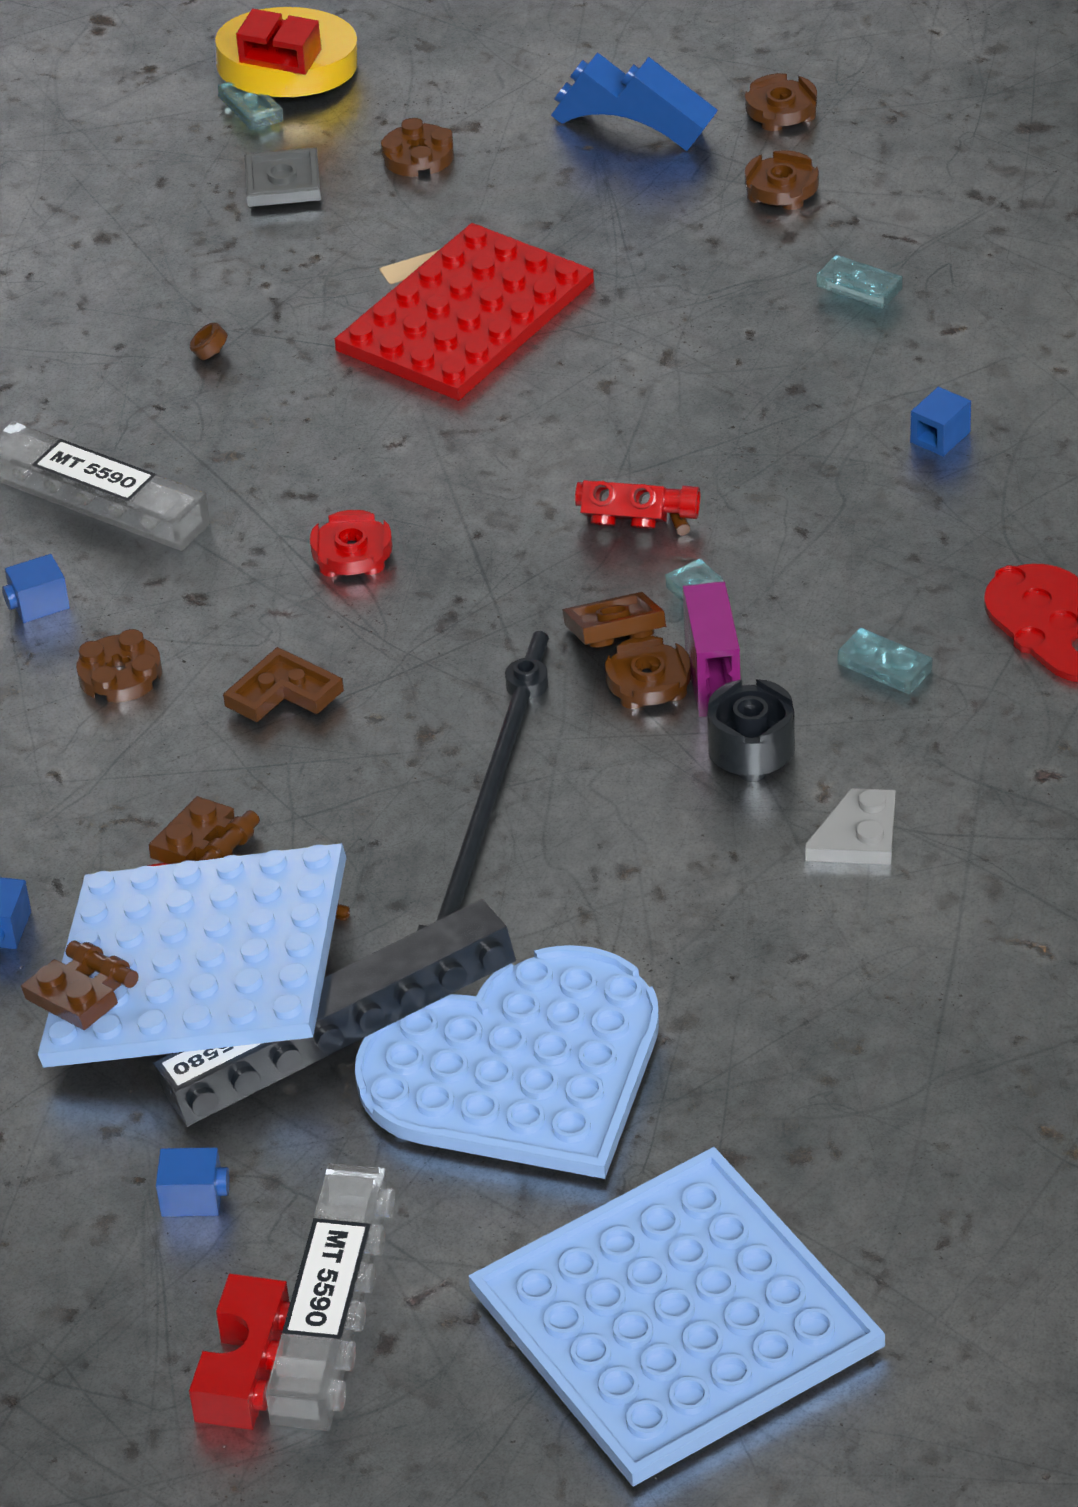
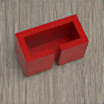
(278, 43)

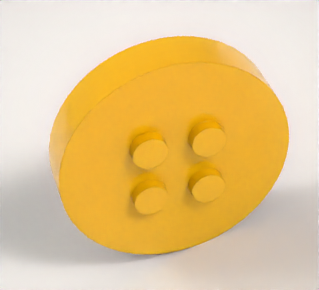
(330, 69)

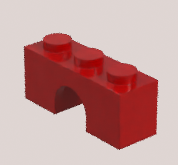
(233, 1385)

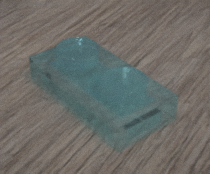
(252, 109)
(859, 281)
(885, 660)

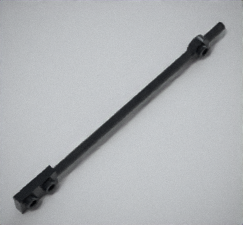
(524, 681)

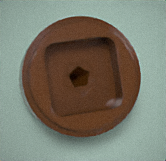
(208, 341)

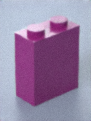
(710, 640)

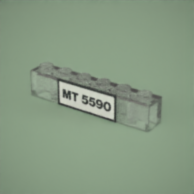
(102, 487)
(329, 1298)

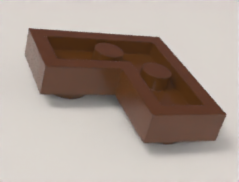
(280, 678)

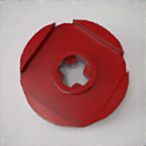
(337, 557)

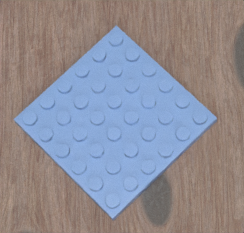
(219, 950)
(675, 1314)

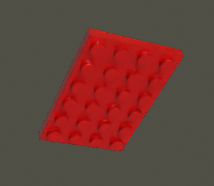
(464, 311)

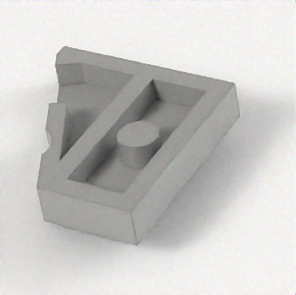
(856, 830)

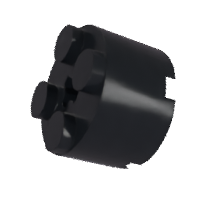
(751, 728)

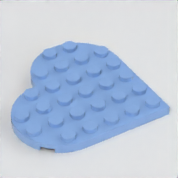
(525, 1068)

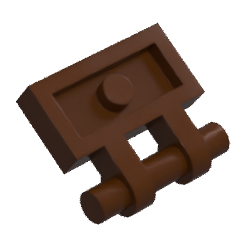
(203, 833)
(71, 992)

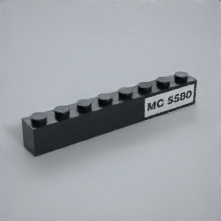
(350, 1008)

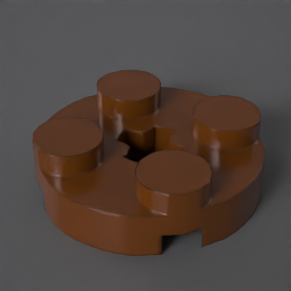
(781, 101)
(417, 148)
(766, 184)
(99, 661)
(636, 688)

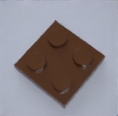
(614, 618)

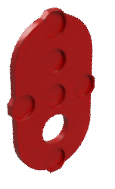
(1039, 612)

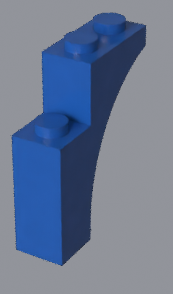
(642, 95)

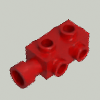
(626, 503)

